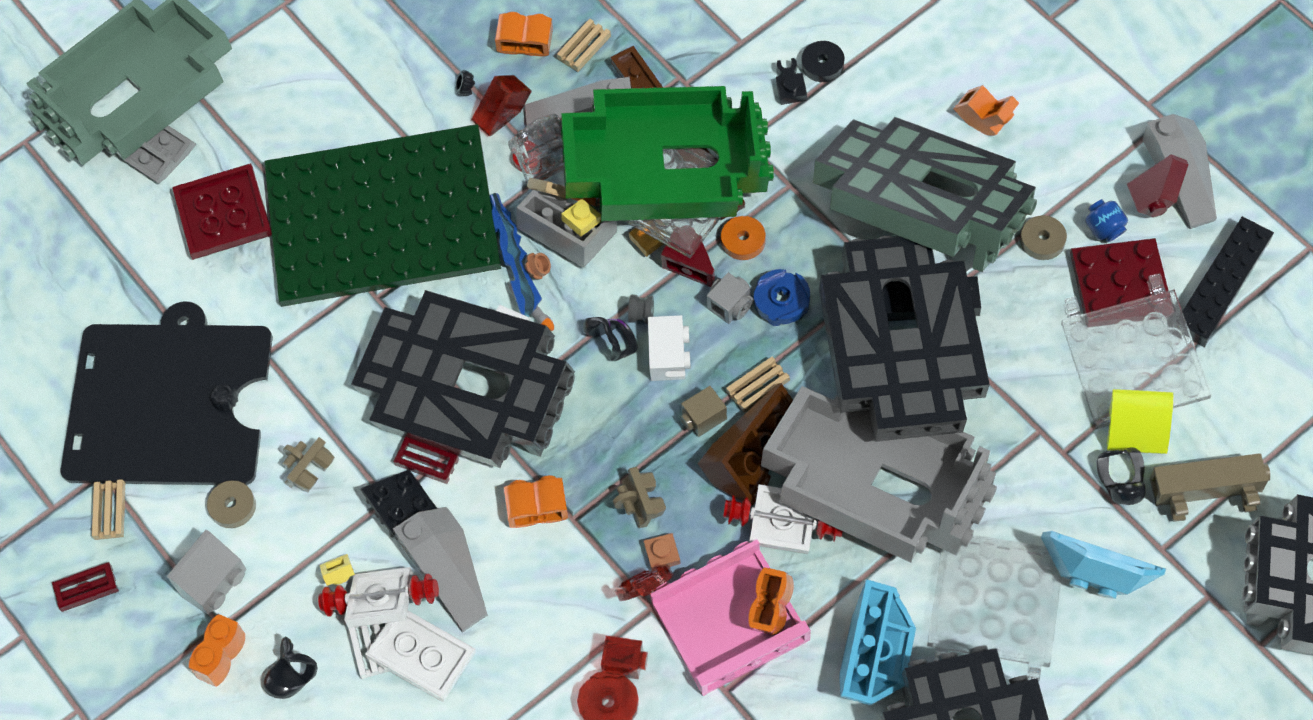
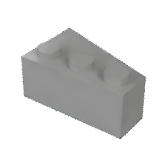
(541, 218)

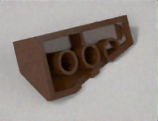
(736, 457)

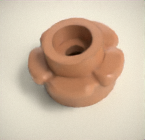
(537, 265)

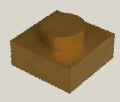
(644, 241)

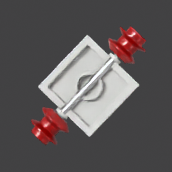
(776, 523)
(378, 596)

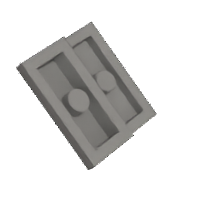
(161, 154)

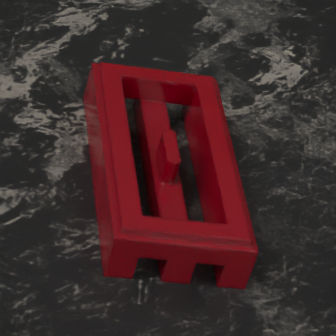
(422, 470)
(89, 596)

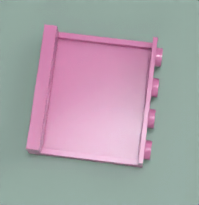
(710, 619)

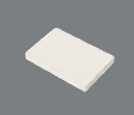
(421, 655)

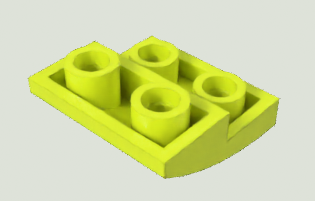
(1140, 420)

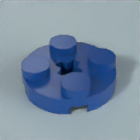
(777, 311)

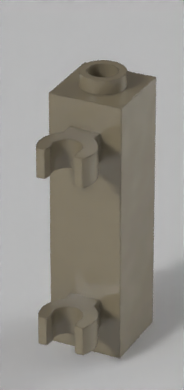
(1210, 480)

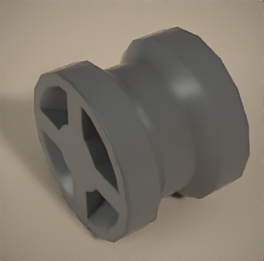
(640, 308)

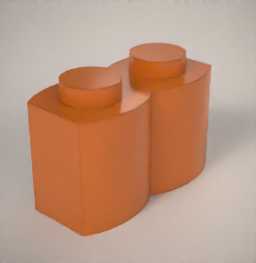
(524, 34)
(535, 502)
(773, 593)
(213, 656)

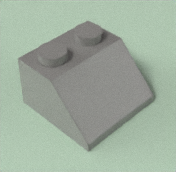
(207, 573)

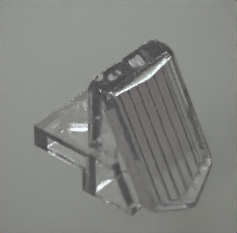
(539, 148)

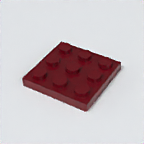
(222, 211)
(1115, 272)

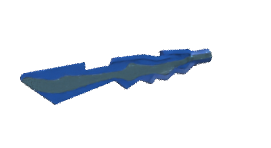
(513, 255)

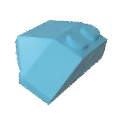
(1097, 566)
(876, 645)

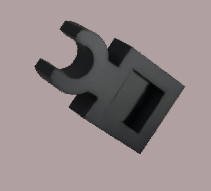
(790, 84)

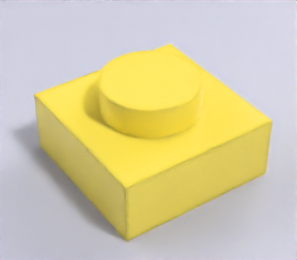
(581, 217)
(337, 570)

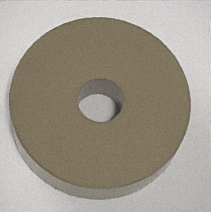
(1047, 227)
(236, 515)

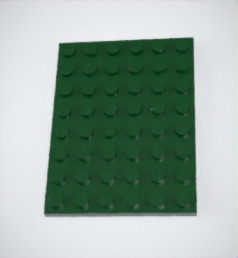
(380, 215)

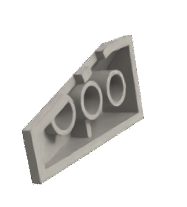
(571, 101)
(1183, 139)
(440, 548)

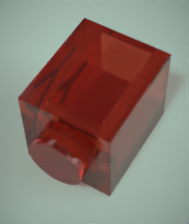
(624, 656)

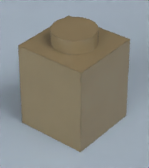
(703, 411)

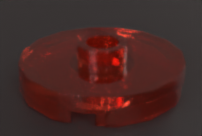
(643, 583)
(606, 686)

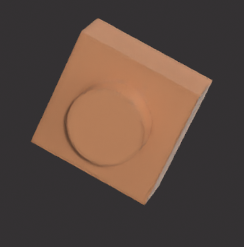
(662, 551)

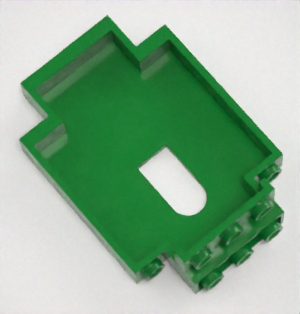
(621, 159)

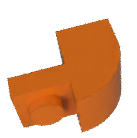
(984, 112)

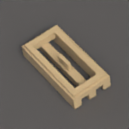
(580, 42)
(546, 187)
(751, 376)
(108, 487)

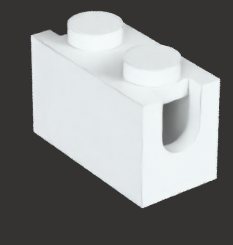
(667, 348)

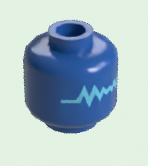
(1106, 220)

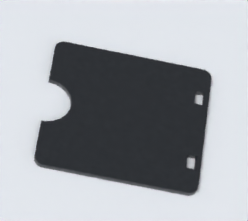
(151, 409)

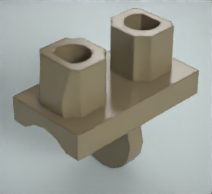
(300, 475)
(635, 499)

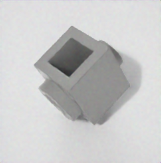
(729, 298)

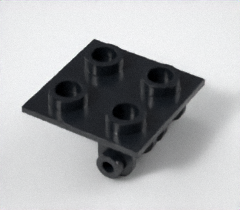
(397, 499)

